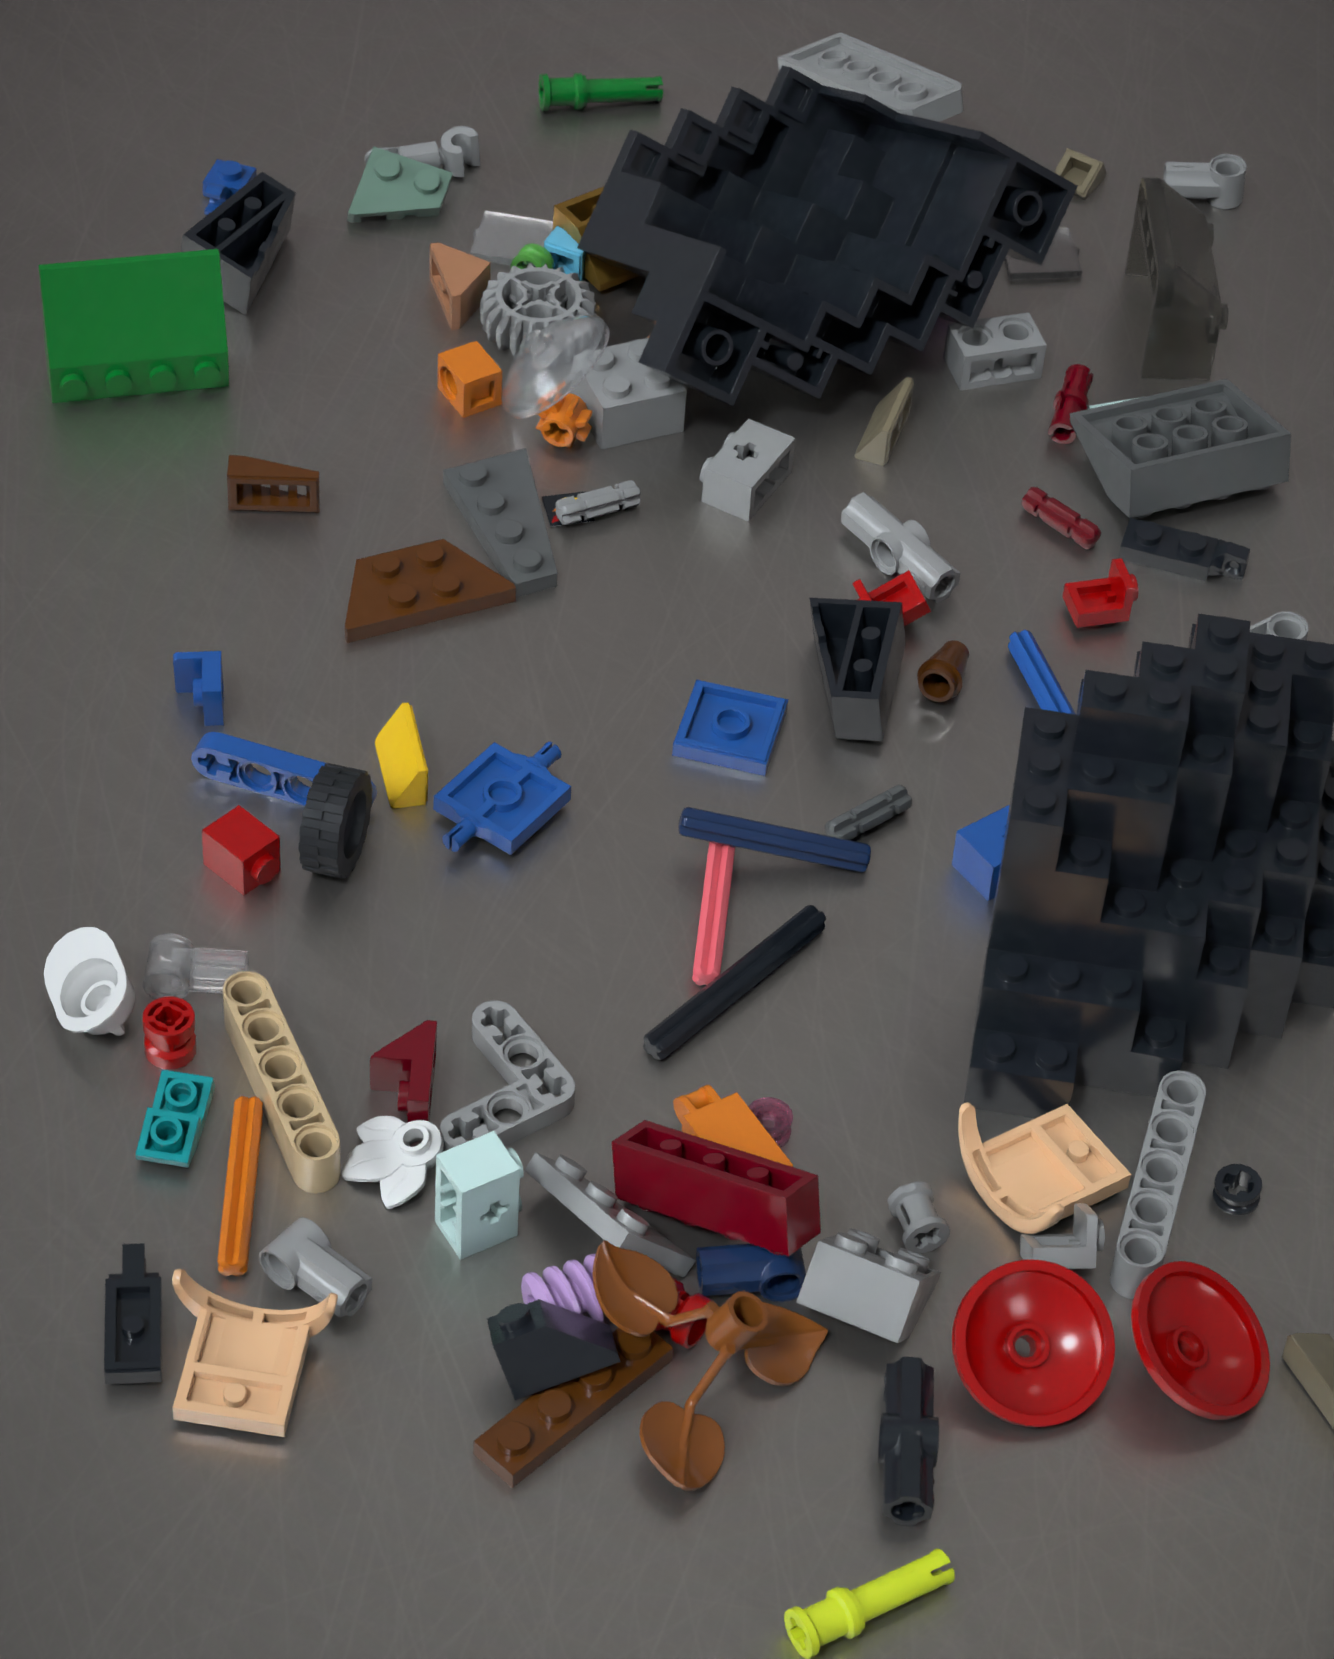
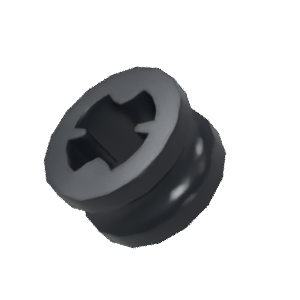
(1230, 1177)

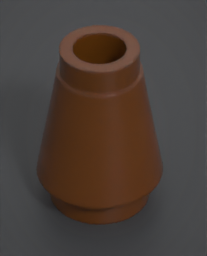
(943, 673)

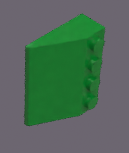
(134, 325)

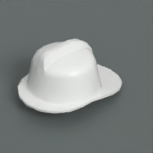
(89, 983)

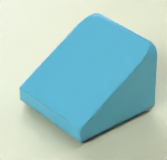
(565, 252)

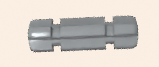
(598, 502)

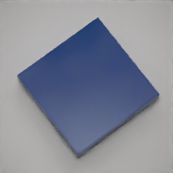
(730, 727)

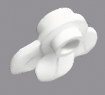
(389, 1159)

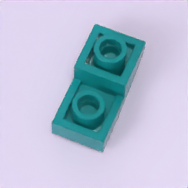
(176, 1118)

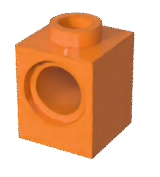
(469, 379)

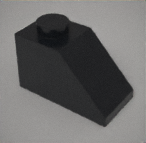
(548, 1345)

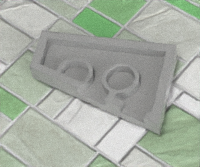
(603, 1213)

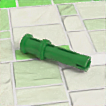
(579, 90)

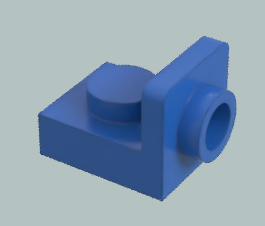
(203, 676)

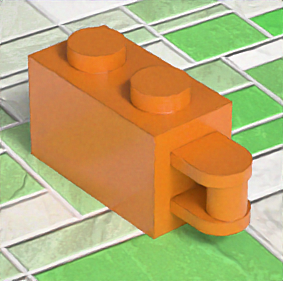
(726, 1123)

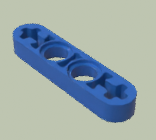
(218, 760)

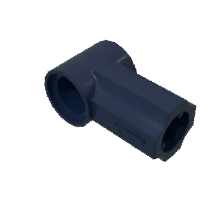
(749, 1269)

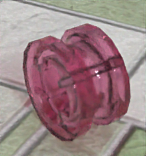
(777, 1111)

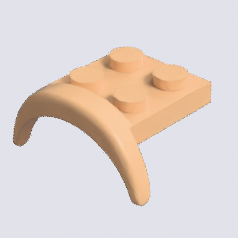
(1039, 1168)
(243, 1360)

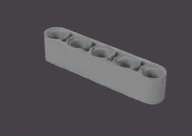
(1158, 1181)

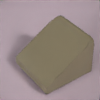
(1082, 171)

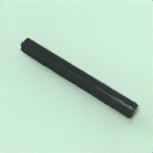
(734, 982)

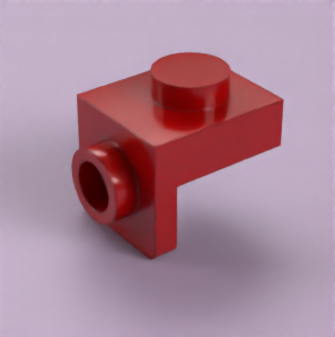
(899, 589)
(1102, 599)

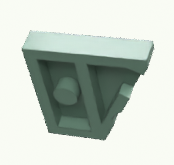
(398, 188)

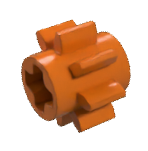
(565, 421)

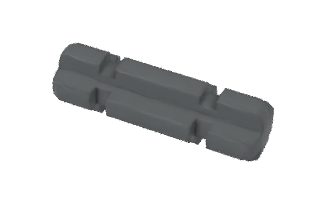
(869, 813)

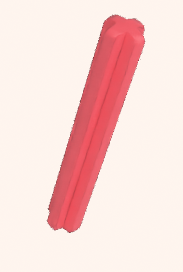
(713, 913)

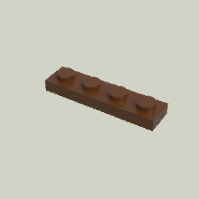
(562, 1412)

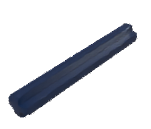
(774, 839)

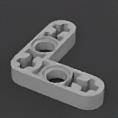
(524, 1086)

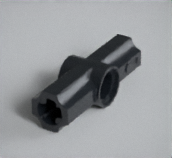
(908, 1441)

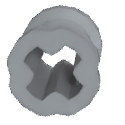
(918, 1217)

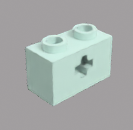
(478, 1194)

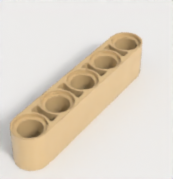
(282, 1082)

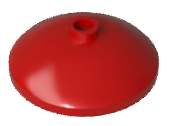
(1066, 1335)
(1200, 1340)

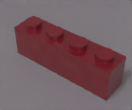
(717, 1187)

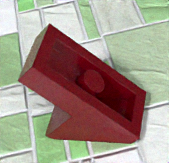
(409, 1069)

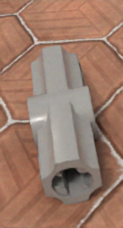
(900, 547)

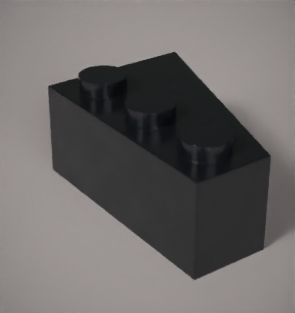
(248, 236)
(859, 662)

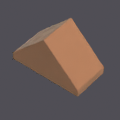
(458, 282)

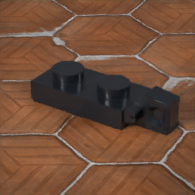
(1182, 551)
(133, 1321)

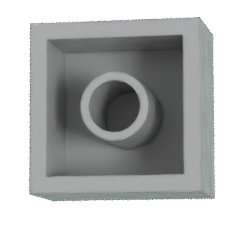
(630, 398)

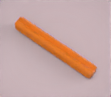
(240, 1186)

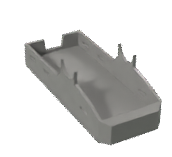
(868, 70)

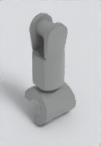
(458, 147)

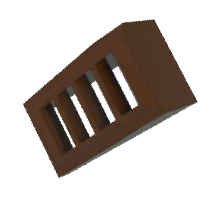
(248, 474)

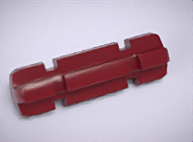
(1061, 517)

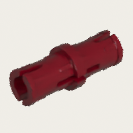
(1069, 400)

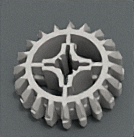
(530, 301)

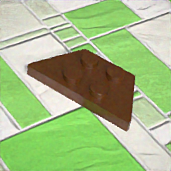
(420, 588)

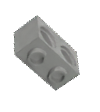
(995, 351)

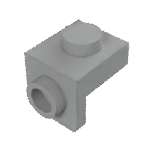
(1068, 1250)

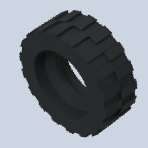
(335, 820)

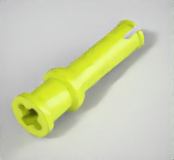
(848, 1610)

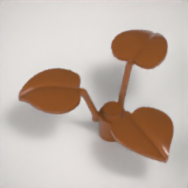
(776, 1341)

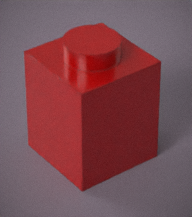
(241, 850)

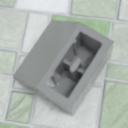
(868, 1284)

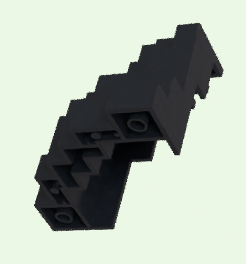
(813, 233)
(1161, 871)

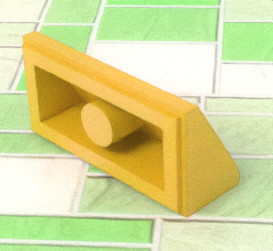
(402, 760)

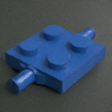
(502, 797)

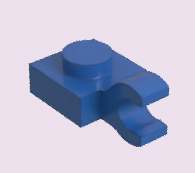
(225, 180)

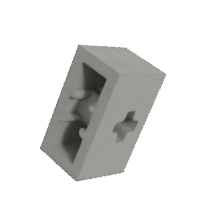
(747, 469)

